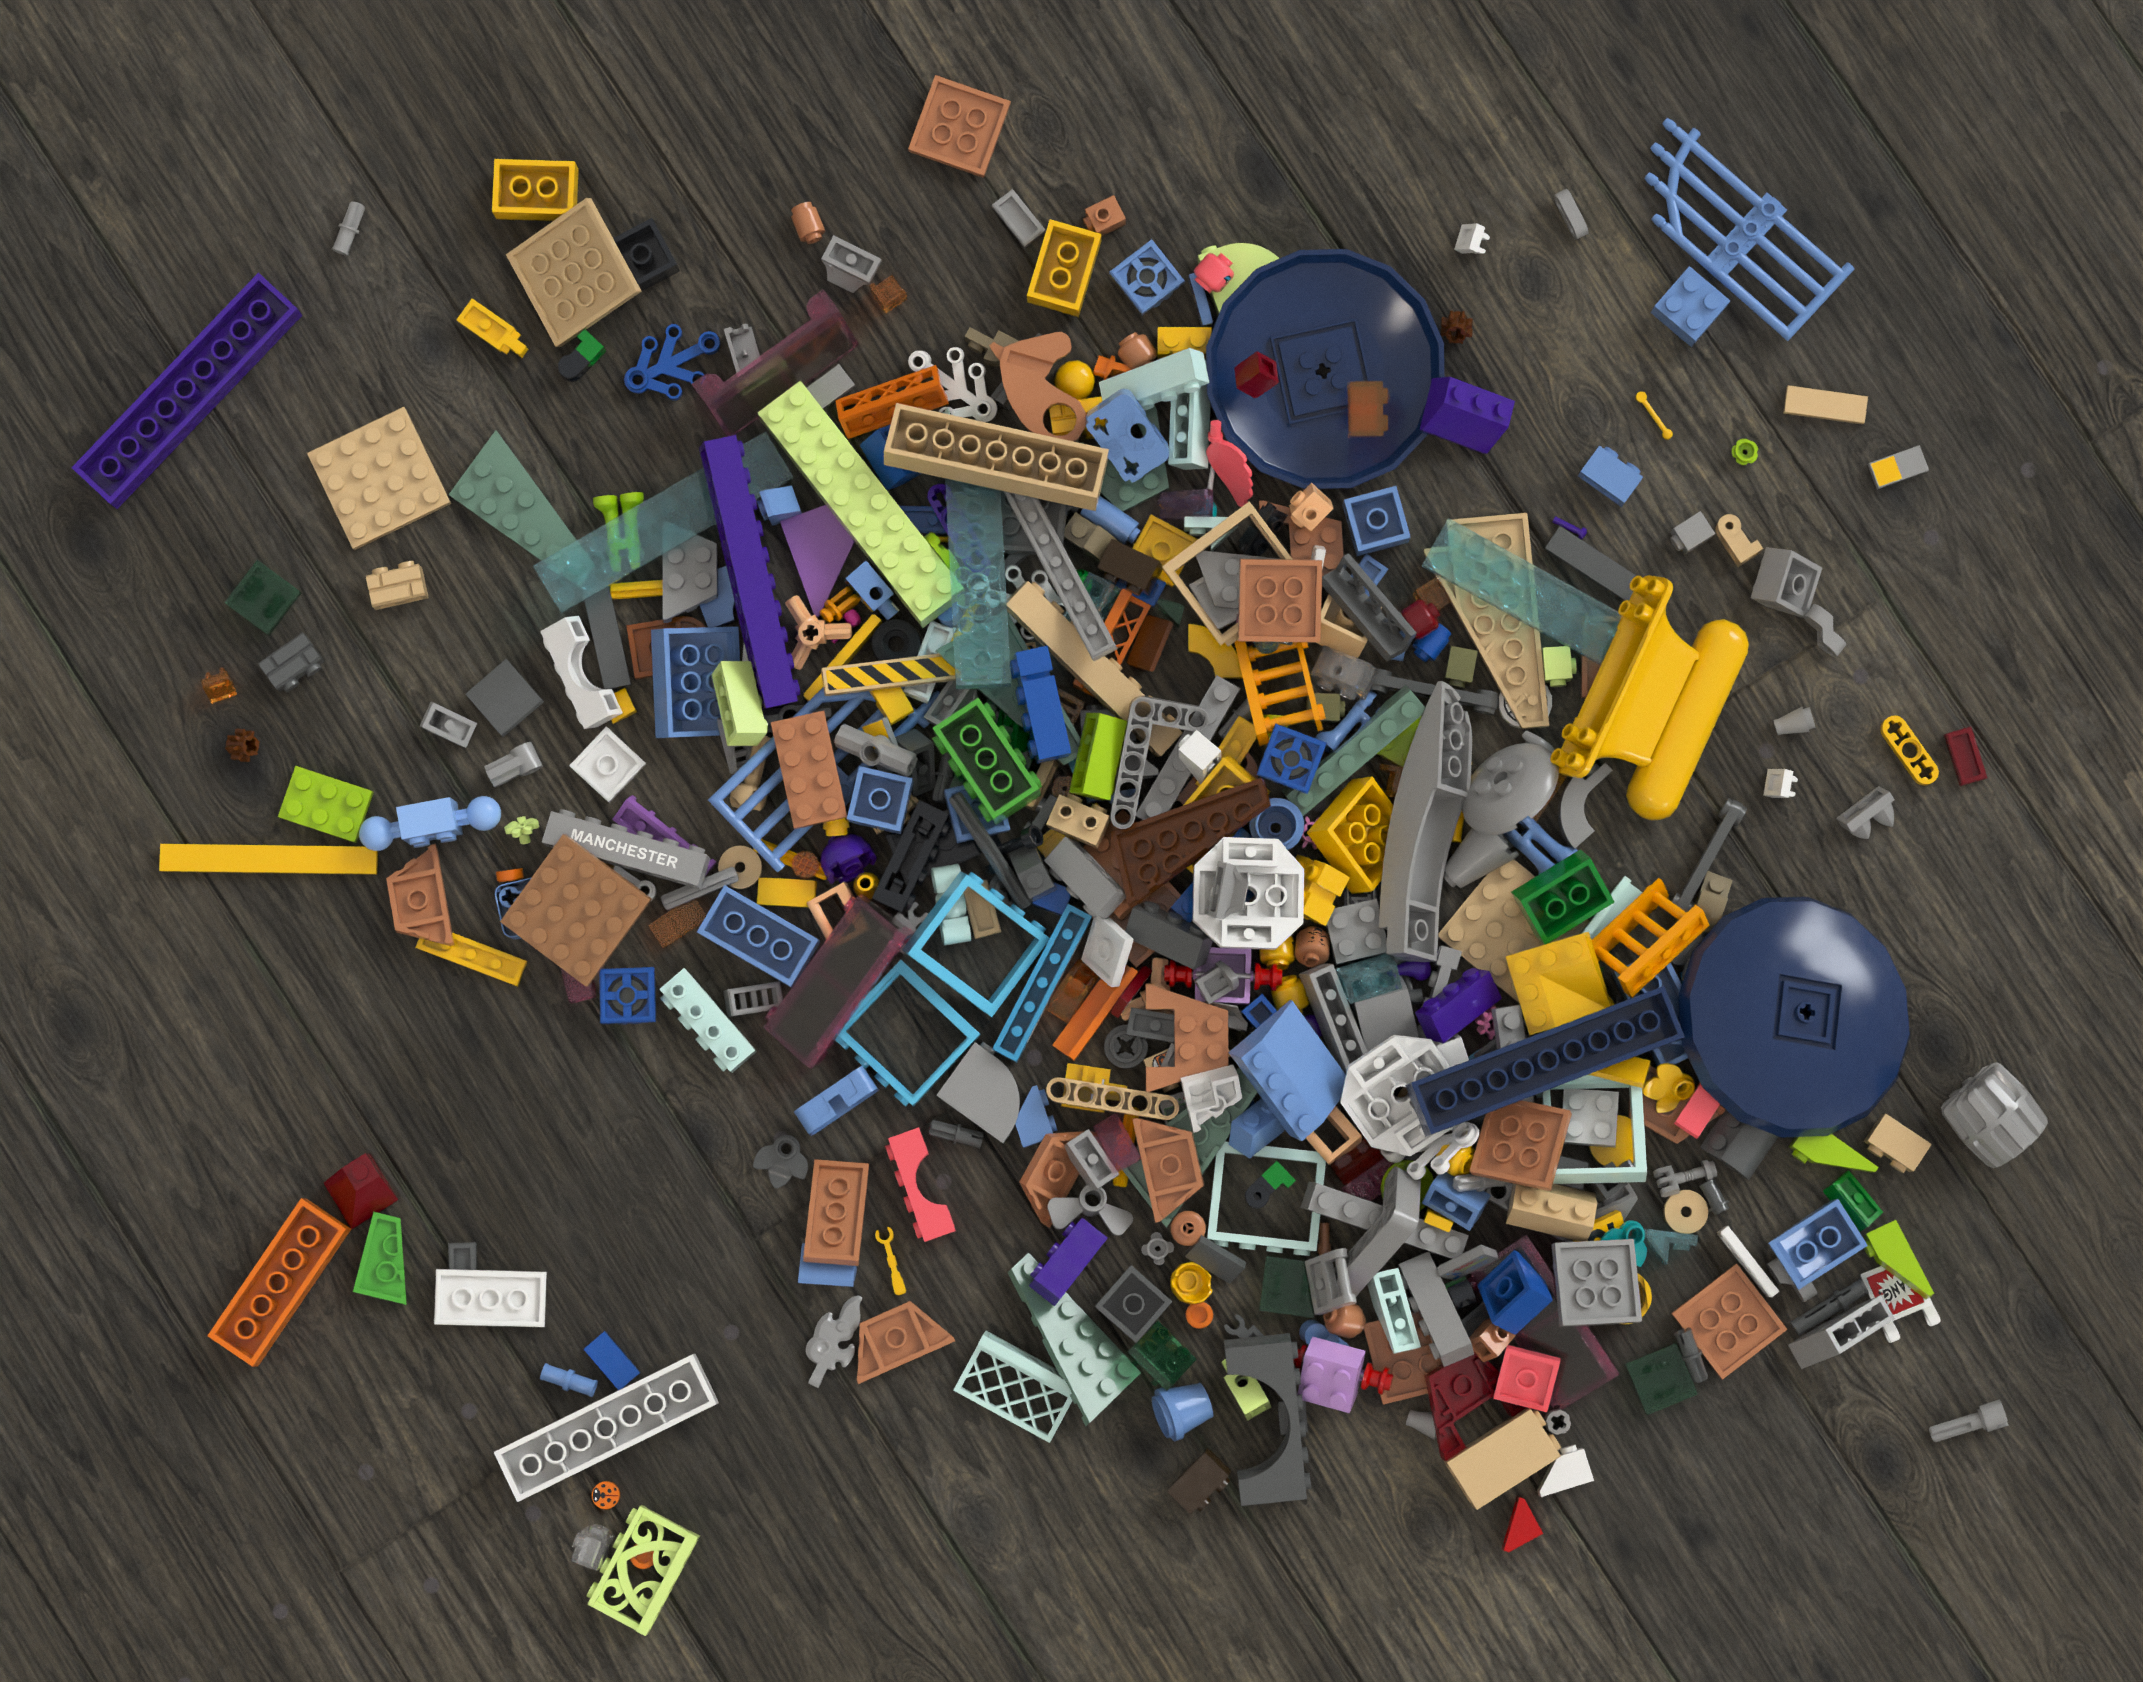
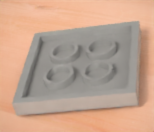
(1596, 1282)

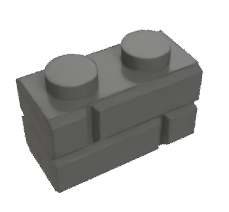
(291, 663)

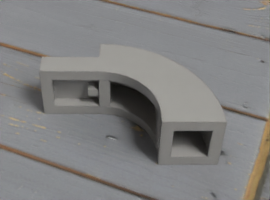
(1571, 812)

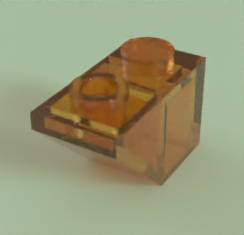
(1072, 991)

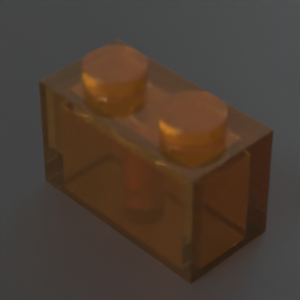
(1366, 409)

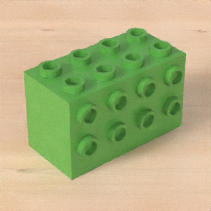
(986, 761)

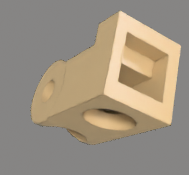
(1735, 541)

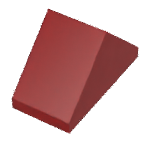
(1521, 1526)

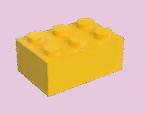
(533, 189)
(1064, 268)

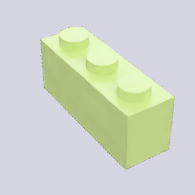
(739, 703)

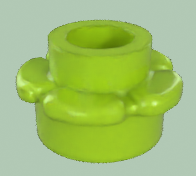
(1744, 444)

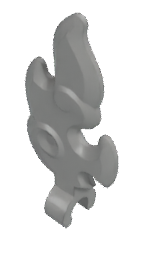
(824, 1347)

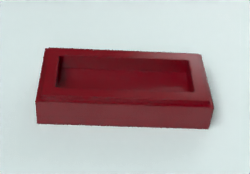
(1965, 756)
(1130, 991)

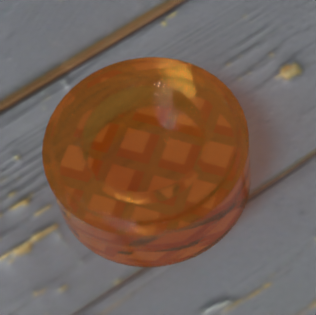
(805, 865)

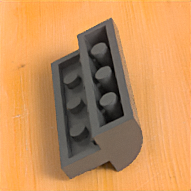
(1738, 1144)

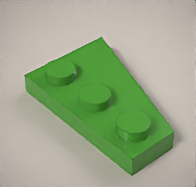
(382, 1261)

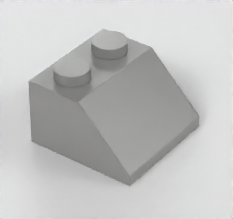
(1786, 581)

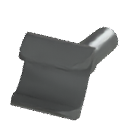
(1416, 995)

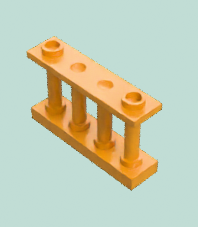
(1259, 702)
(1662, 952)

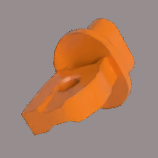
(1107, 367)

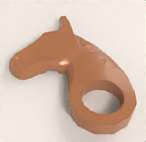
(1023, 375)

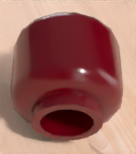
(1421, 617)

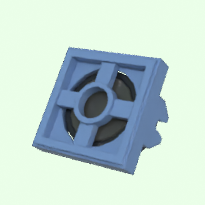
(1146, 279)

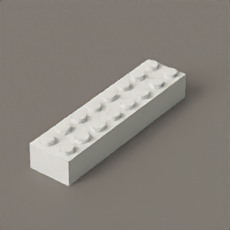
(606, 1427)

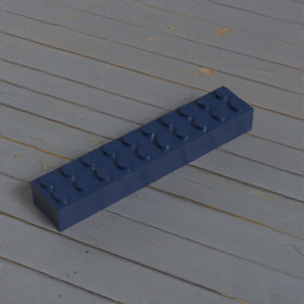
(1544, 1061)

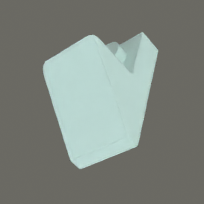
(1200, 525)

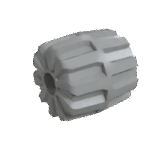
(1994, 1115)

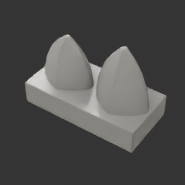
(1875, 805)

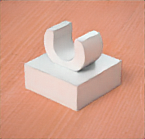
(1470, 239)
(1779, 783)

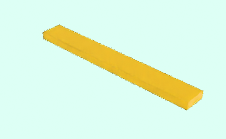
(268, 859)

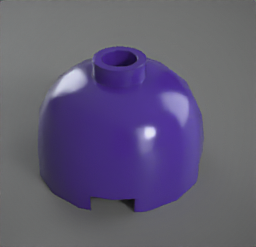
(846, 857)

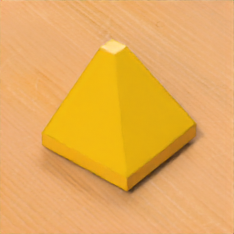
(625, 704)

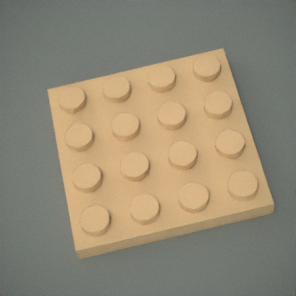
(573, 272)
(379, 478)
(1494, 927)

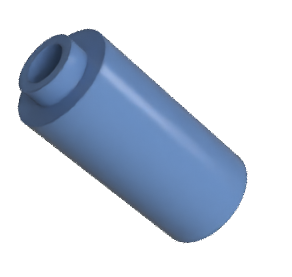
(1113, 521)

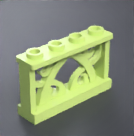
(676, 1551)

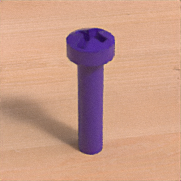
(1581, 532)

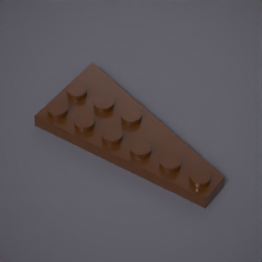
(1168, 843)

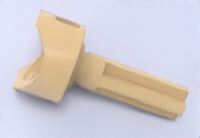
(752, 781)

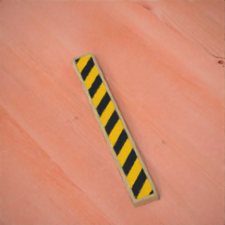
(888, 674)

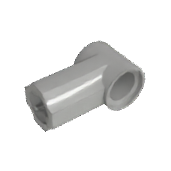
(521, 761)

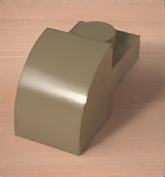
(979, 342)
(1088, 536)
(1713, 897)

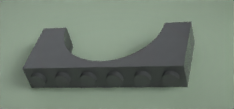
(1282, 1474)

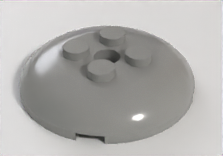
(1509, 788)

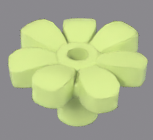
(522, 828)

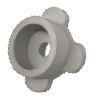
(1165, 1248)

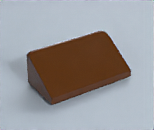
(1149, 643)

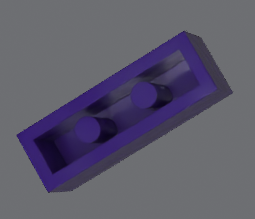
(1458, 1005)
(1066, 1260)

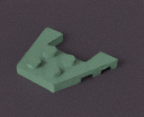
(1128, 494)

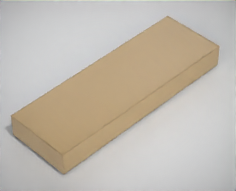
(1825, 404)

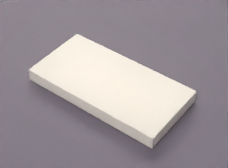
(490, 1298)

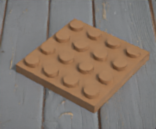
(575, 910)

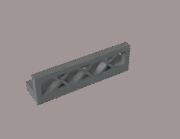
(1367, 611)

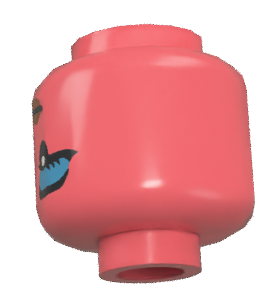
(1214, 272)

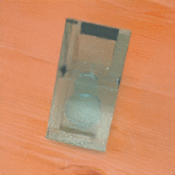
(1660, 1241)

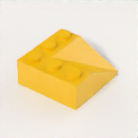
(1355, 833)
(1558, 982)

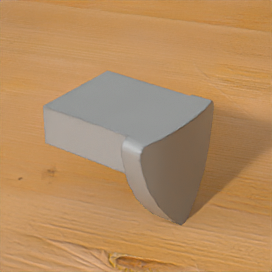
(1217, 982)

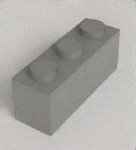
(1085, 878)

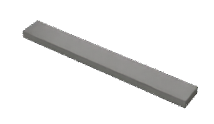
(1062, 575)

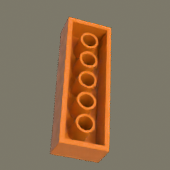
(279, 1282)

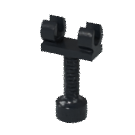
(1030, 838)

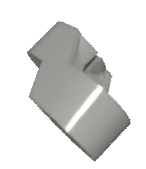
(1826, 637)
(1782, 1277)

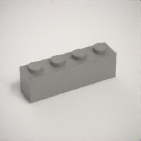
(1333, 1014)
(1436, 1310)

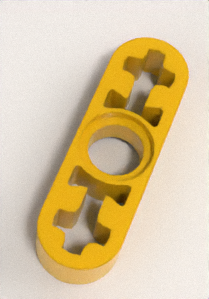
(1897, 749)

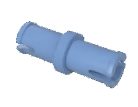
(568, 1380)

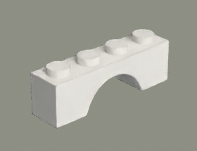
(566, 644)

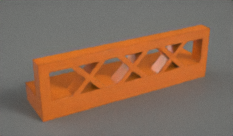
(876, 414)
(1112, 623)
(1091, 1015)

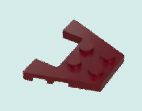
(1456, 1392)

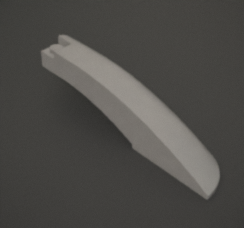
(1423, 826)

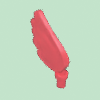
(1229, 465)

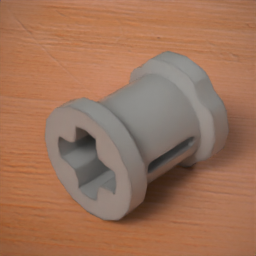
(1565, 1419)

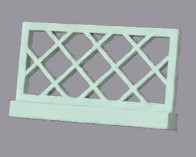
(1023, 1363)

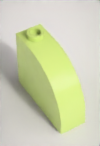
(1245, 260)

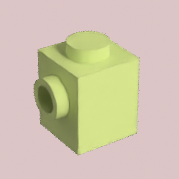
(1558, 665)

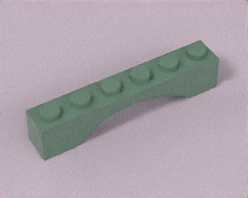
(1379, 731)

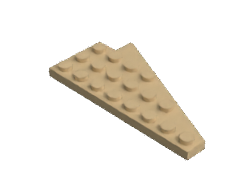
(1503, 642)

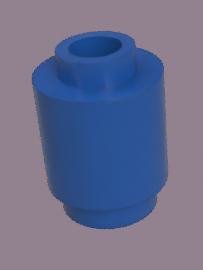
(1432, 644)

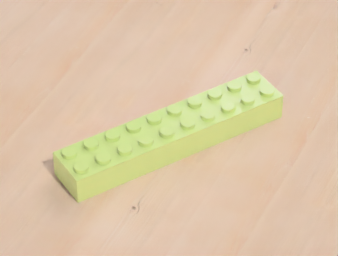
(859, 502)

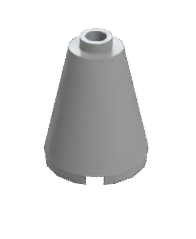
(1477, 857)

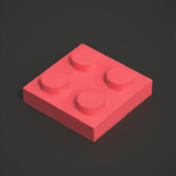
(1526, 1378)

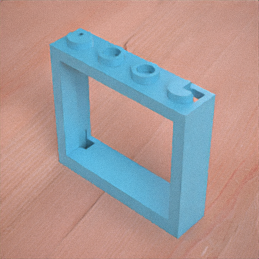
(938, 913)
(883, 1075)

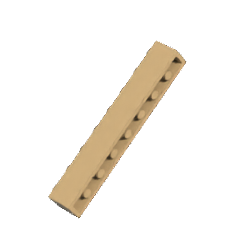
(1099, 677)

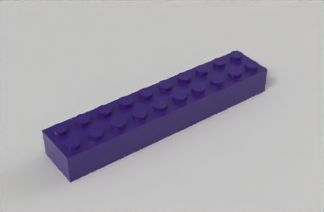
(187, 391)
(747, 570)

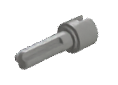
(1988, 1416)

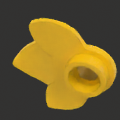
(1666, 1087)

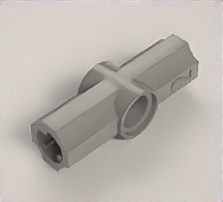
(862, 743)

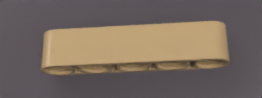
(1125, 1104)

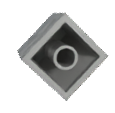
(1385, 1016)

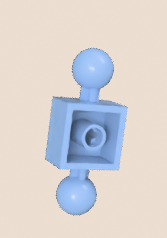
(429, 821)

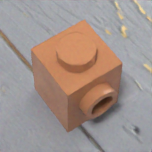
(1104, 216)
(1490, 1340)

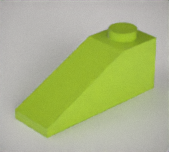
(1829, 1151)
(1894, 1254)

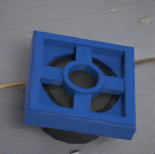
(1291, 759)
(627, 995)

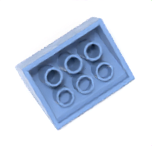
(683, 679)
(1291, 1071)

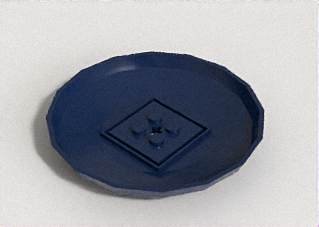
(1333, 313)
(1747, 1025)

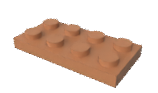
(809, 770)
(836, 1212)

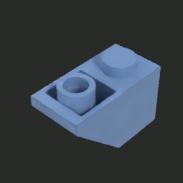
(778, 504)
(1032, 1118)

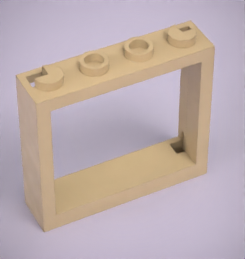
(1205, 541)

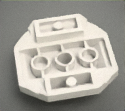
(1272, 877)
(1369, 1088)

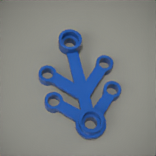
(668, 365)

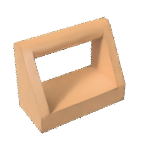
(844, 893)
(1345, 1128)

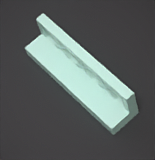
(1623, 896)

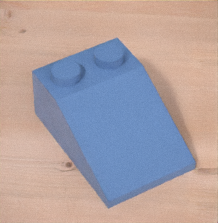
(1817, 1243)

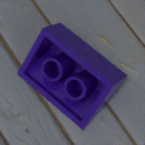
(1465, 414)

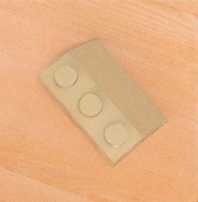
(1557, 1212)

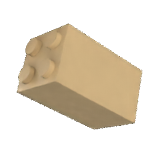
(1503, 1457)

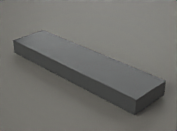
(1591, 563)
(607, 640)

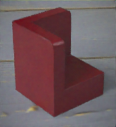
(1256, 375)

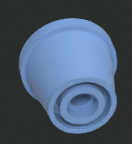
(1286, 815)
(1181, 1409)

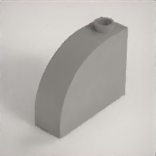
(984, 1092)
(1841, 1332)

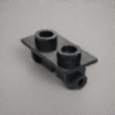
(1253, 541)

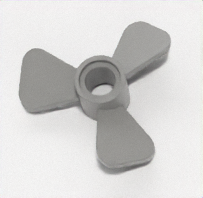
(1065, 1210)

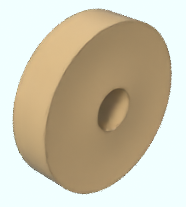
(752, 863)
(1698, 1212)

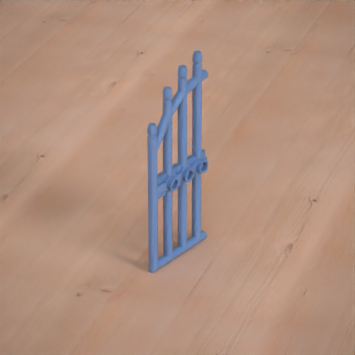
(1743, 237)
(847, 782)

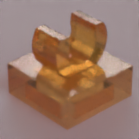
(218, 686)

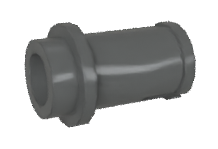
(1714, 1197)

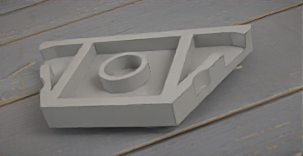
(689, 576)
(1222, 576)

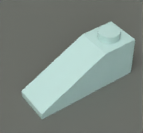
(1393, 1310)

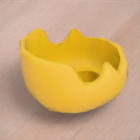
(1075, 379)
(1191, 1283)

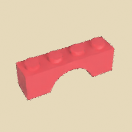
(931, 1218)

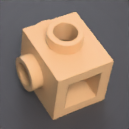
(1310, 507)

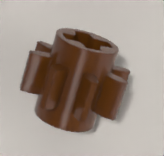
(1456, 327)
(242, 745)

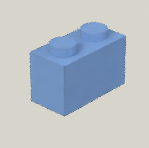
(1611, 475)
(1254, 1129)
(1457, 1206)

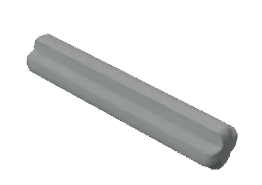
(710, 884)

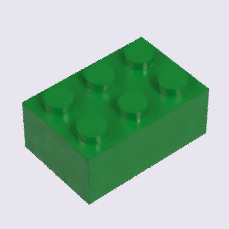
(1562, 897)

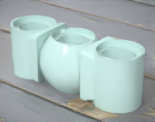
(955, 925)

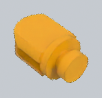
(839, 605)

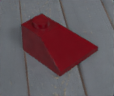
(360, 1190)

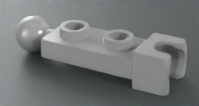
(1446, 961)

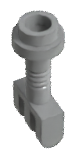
(1669, 1179)

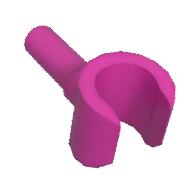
(851, 617)

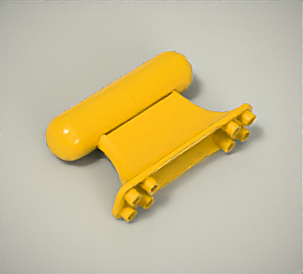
(1654, 700)

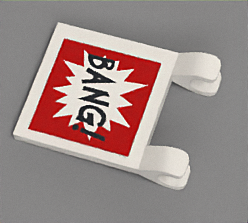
(1899, 1298)

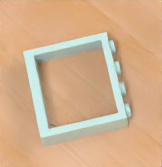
(1608, 1175)
(1248, 1241)

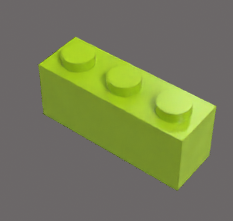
(1098, 756)

